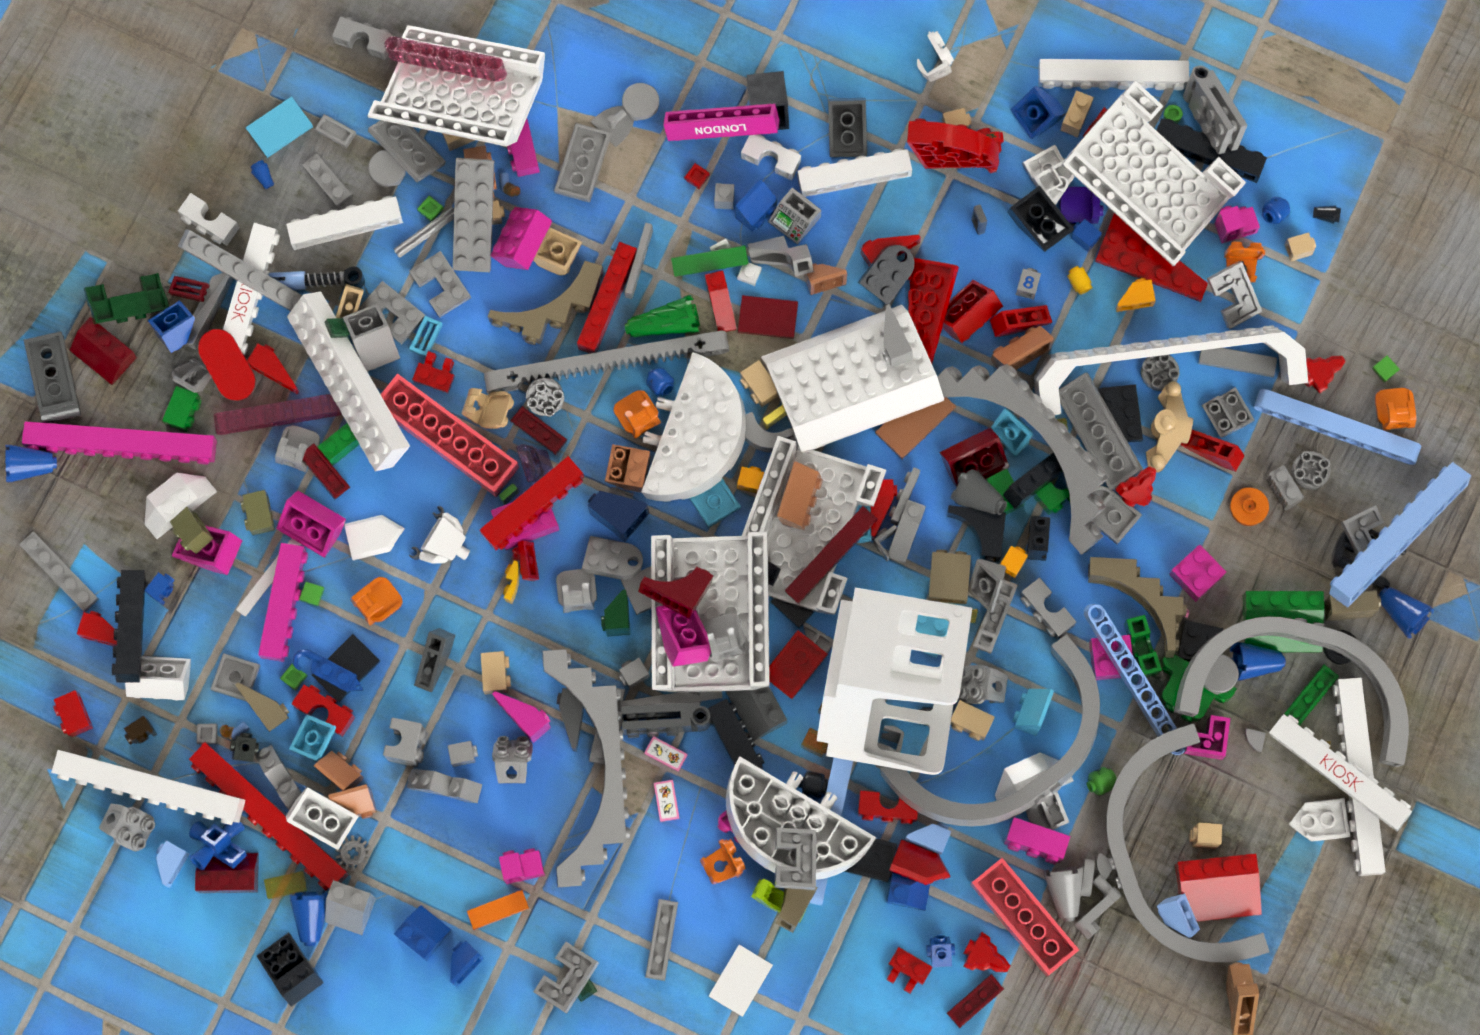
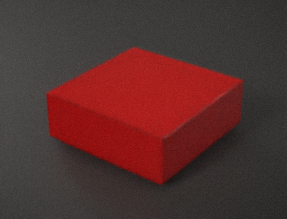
(697, 176)

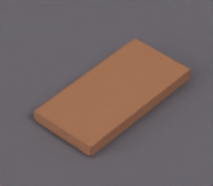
(909, 430)

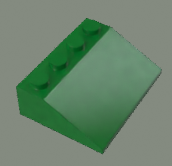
(1285, 604)

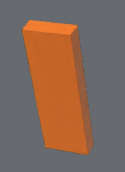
(498, 909)

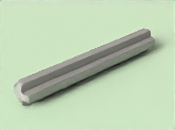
(424, 233)

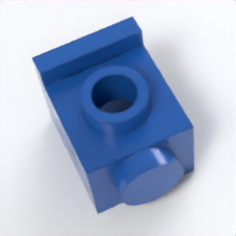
(160, 587)

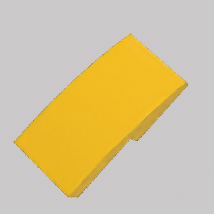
(513, 576)

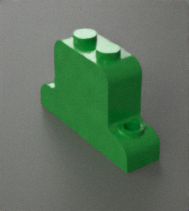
(1175, 668)

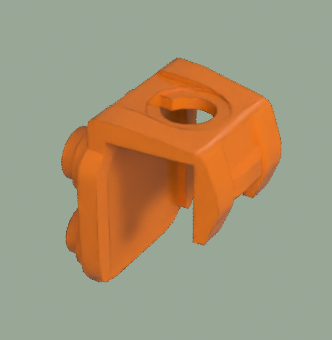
(1249, 255)
(1395, 408)
(637, 413)
(377, 600)
(725, 853)

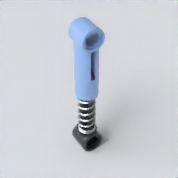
(299, 280)

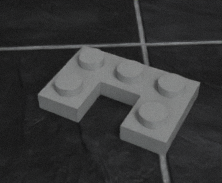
(1236, 279)
(454, 290)
(408, 315)
(1358, 526)
(804, 873)
(566, 993)

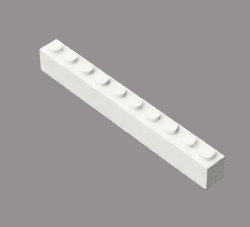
(1356, 749)
(148, 786)

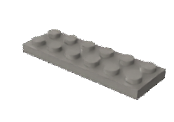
(473, 214)
(1099, 430)

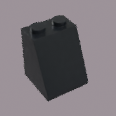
(770, 89)

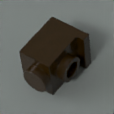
(139, 731)

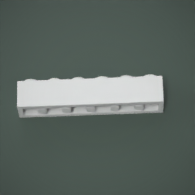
(854, 172)
(344, 223)

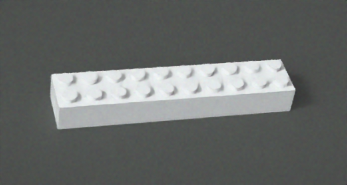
(348, 383)

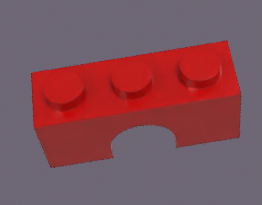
(309, 700)
(871, 808)

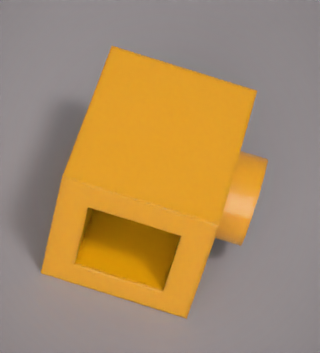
(750, 479)
(1014, 560)

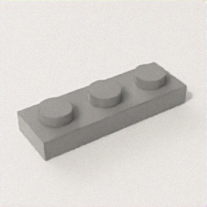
(327, 180)
(904, 495)

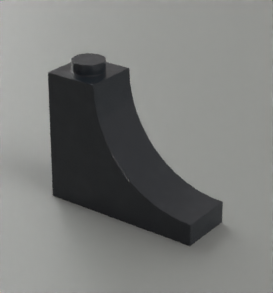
(986, 527)

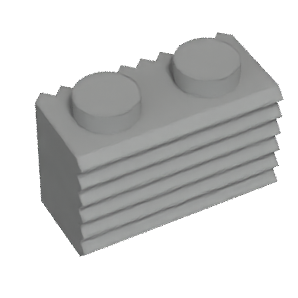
(1284, 487)

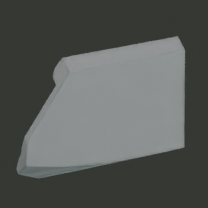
(192, 375)
(1048, 813)

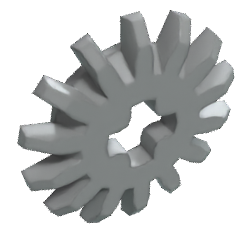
(348, 847)

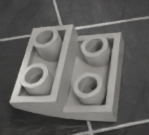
(1228, 412)

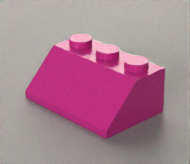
(310, 523)

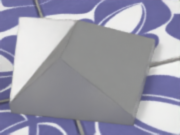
(986, 582)

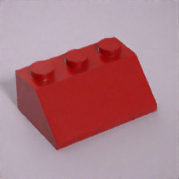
(970, 310)

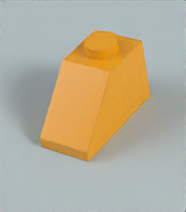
(1137, 296)

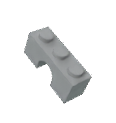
(349, 31)
(1056, 623)

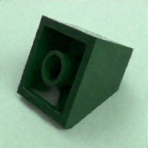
(616, 616)

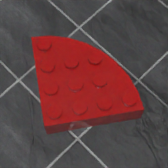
(951, 145)

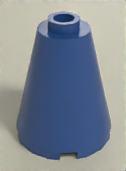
(27, 463)
(1405, 610)
(1256, 660)
(309, 915)

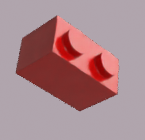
(73, 714)

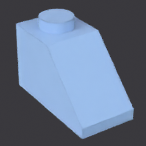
(931, 837)
(170, 861)
(1178, 915)

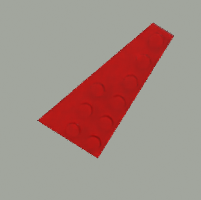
(1132, 255)
(929, 299)

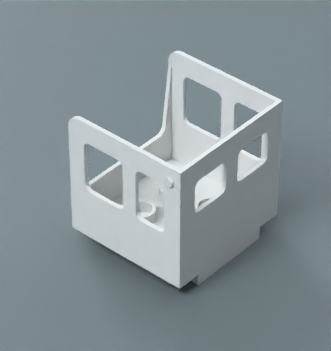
(874, 665)

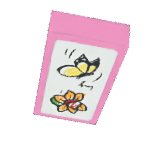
(665, 754)
(666, 801)

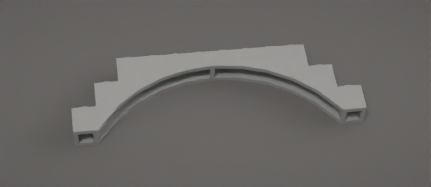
(1080, 470)
(602, 709)

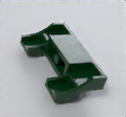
(122, 307)

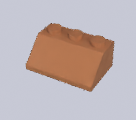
(1023, 349)
(799, 496)

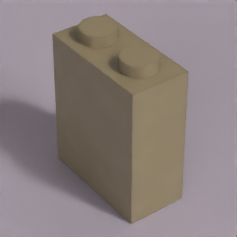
(949, 577)
(1364, 606)

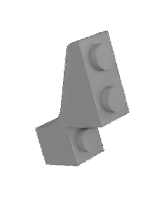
(776, 252)
(278, 775)
(444, 785)

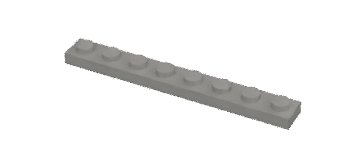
(239, 270)

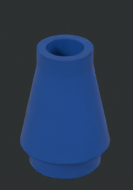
(262, 174)

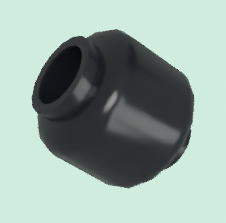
(813, 784)

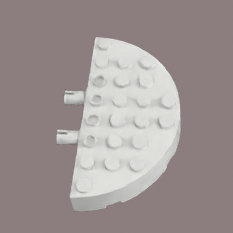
(700, 434)
(762, 803)

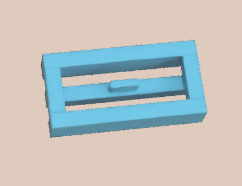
(418, 335)

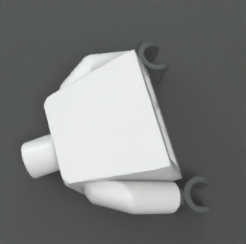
(443, 541)

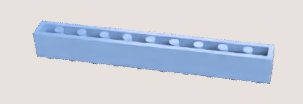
(1399, 535)

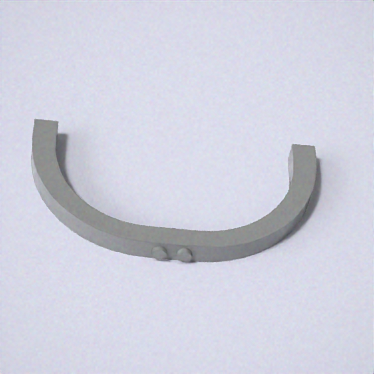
(1387, 688)
(1034, 792)
(1205, 951)

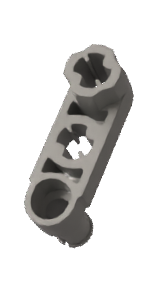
(1087, 925)

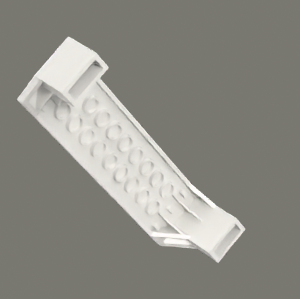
(1059, 365)

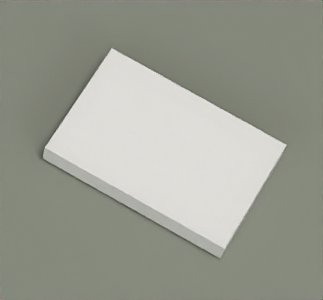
(740, 980)

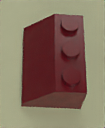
(101, 351)
(979, 453)
(221, 878)

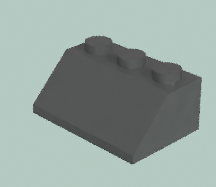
(758, 711)

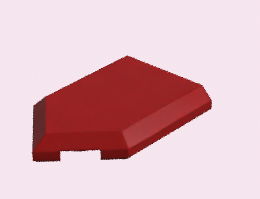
(918, 863)

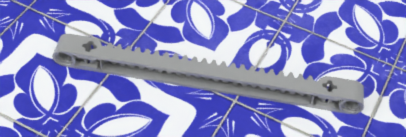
(712, 344)

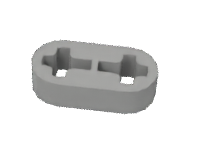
(1088, 872)

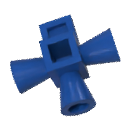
(217, 844)

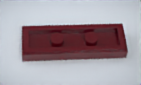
(538, 430)
(325, 471)
(975, 1001)

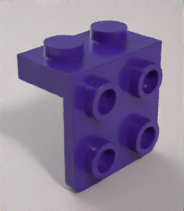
(1080, 204)

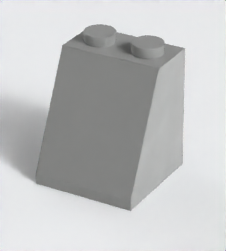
(371, 337)
(348, 907)

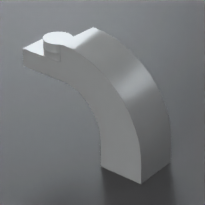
(761, 439)

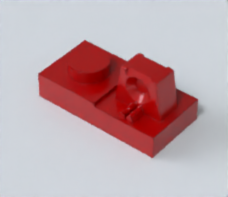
(526, 555)

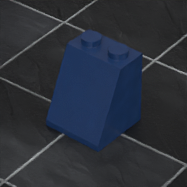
(618, 513)

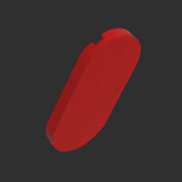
(226, 364)

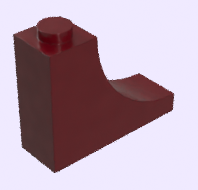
(679, 595)

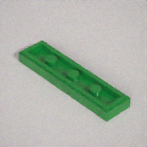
(709, 260)
(1312, 694)

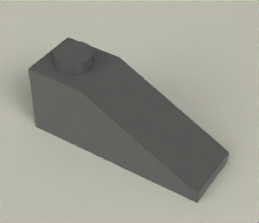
(434, 658)
(572, 715)

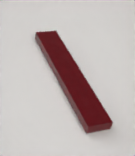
(831, 555)

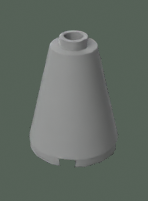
(1065, 890)

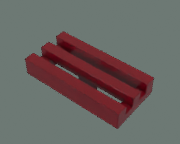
(202, 292)

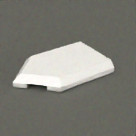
(372, 536)
(1322, 820)

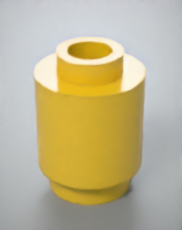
(1079, 280)

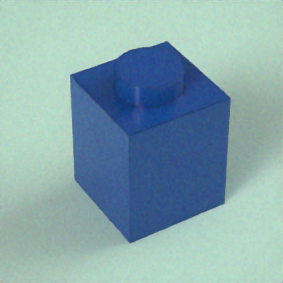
(1085, 235)

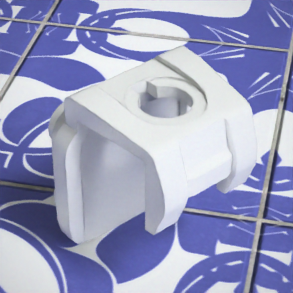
(945, 56)

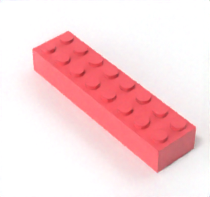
(448, 436)

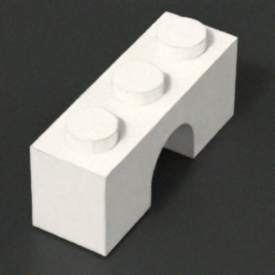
(758, 148)
(221, 229)

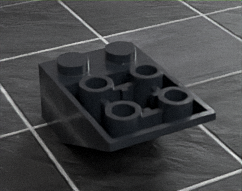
(289, 969)

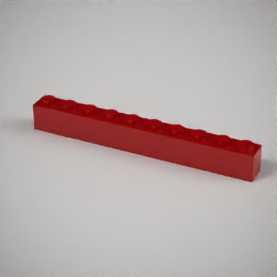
(268, 816)

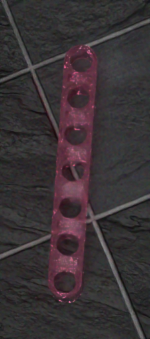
(445, 59)
(275, 414)

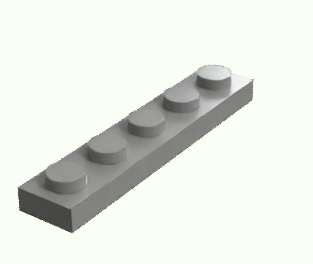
(59, 571)

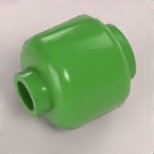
(1101, 781)

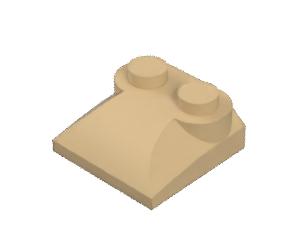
(557, 252)

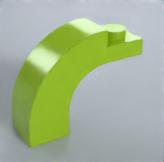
(769, 895)

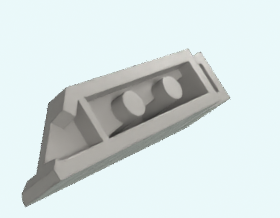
(208, 309)

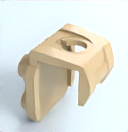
(492, 408)

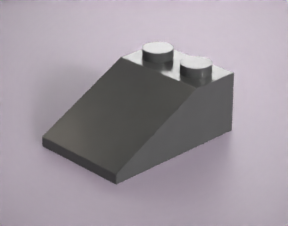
(847, 127)

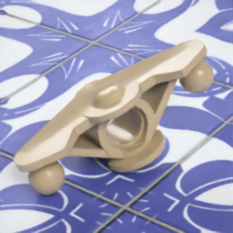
(1169, 427)

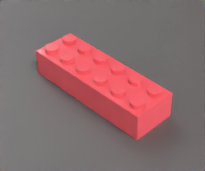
(1024, 917)

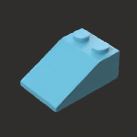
(1033, 710)

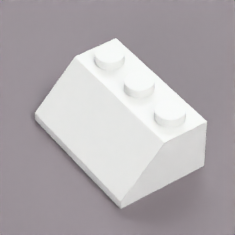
(161, 679)
(321, 818)

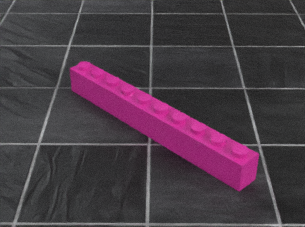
(119, 442)

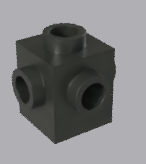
(248, 753)

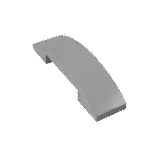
(993, 620)

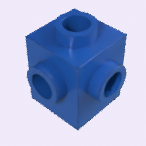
(940, 951)

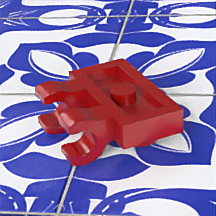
(433, 377)
(909, 966)

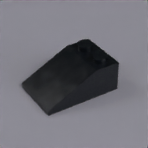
(1040, 219)

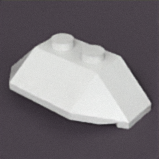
(172, 497)
(1024, 772)

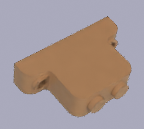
(1242, 998)

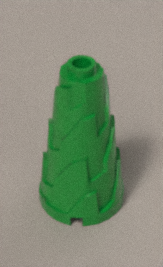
(674, 317)

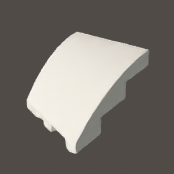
(1049, 173)

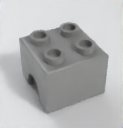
(409, 750)

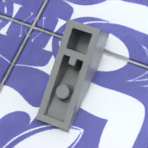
(895, 343)
(906, 531)

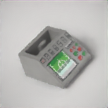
(795, 216)

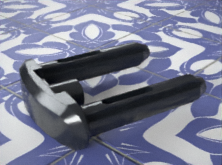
(1339, 560)

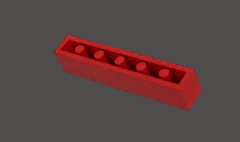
(607, 298)
(532, 503)

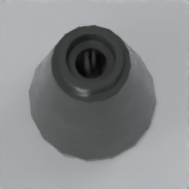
(978, 494)

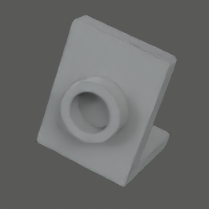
(882, 535)

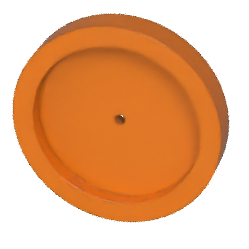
(1249, 515)

